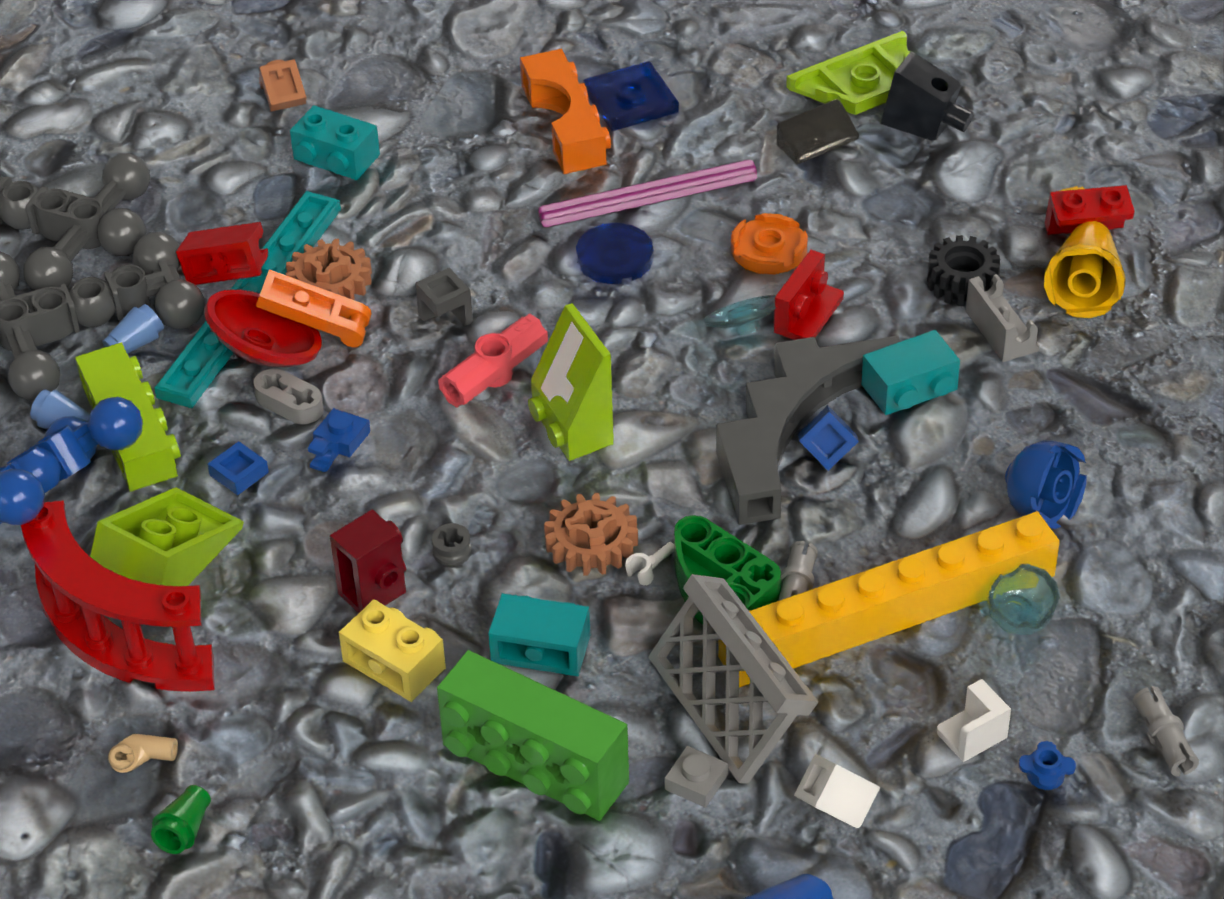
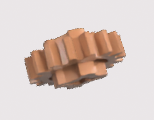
(332, 268)
(591, 534)

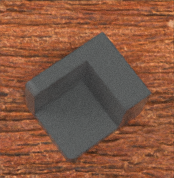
(443, 294)

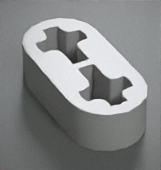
(291, 392)

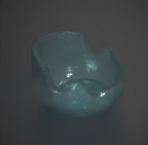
(1023, 600)

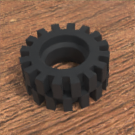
(960, 255)

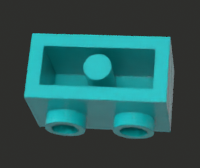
(335, 142)
(910, 372)
(539, 634)

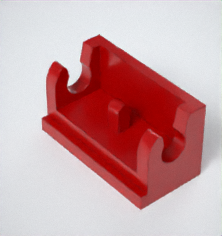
(222, 253)

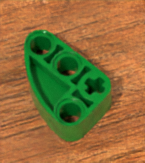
(713, 552)

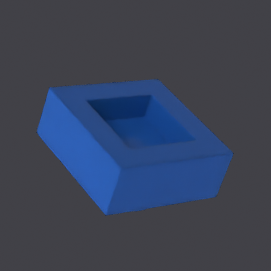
(238, 468)

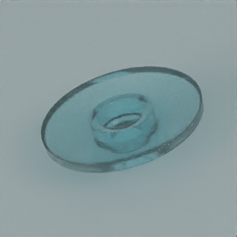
(742, 315)

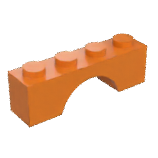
(577, 135)

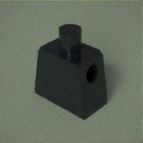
(924, 100)

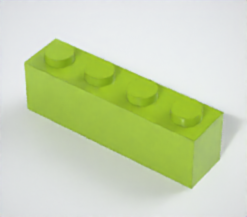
(115, 374)

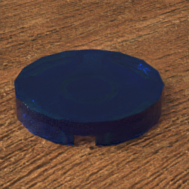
(614, 253)

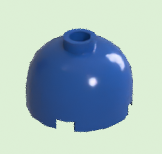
(1046, 481)

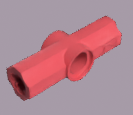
(493, 360)

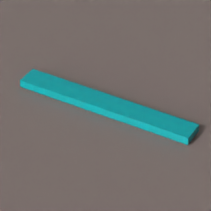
(205, 353)

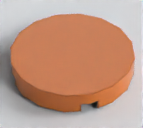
(769, 244)

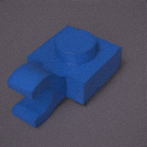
(337, 435)

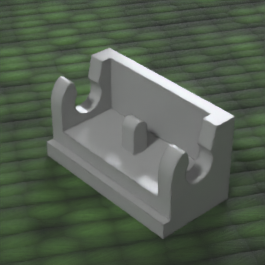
(999, 321)

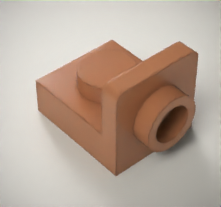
(282, 84)

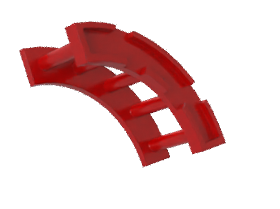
(81, 591)

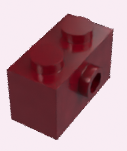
(368, 561)

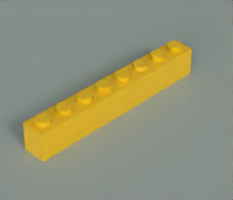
(902, 592)

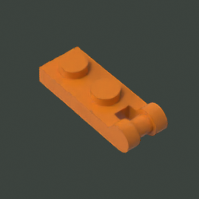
(315, 307)

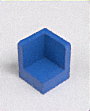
(827, 437)

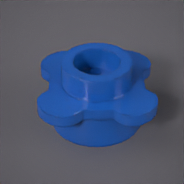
(1046, 776)

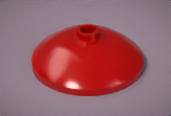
(260, 334)

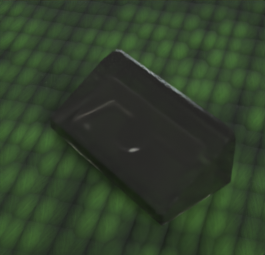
(816, 132)

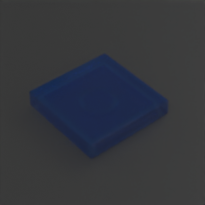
(631, 96)

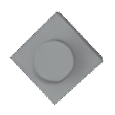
(696, 776)

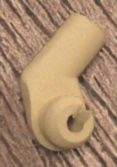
(139, 749)

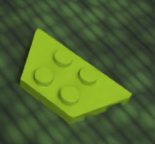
(855, 78)

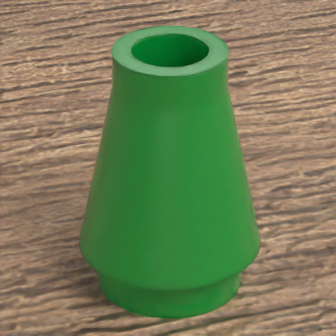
(180, 821)

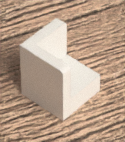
(979, 725)
(837, 791)

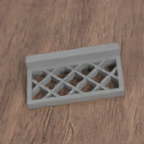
(746, 650)

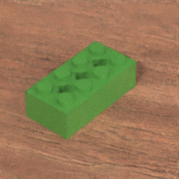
(534, 735)

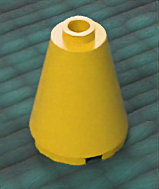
(1085, 272)

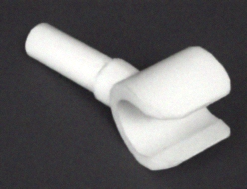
(646, 563)

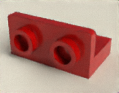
(1073, 207)
(806, 300)

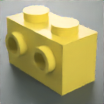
(392, 649)

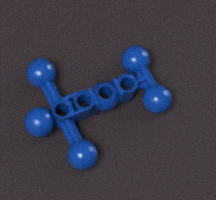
(61, 453)

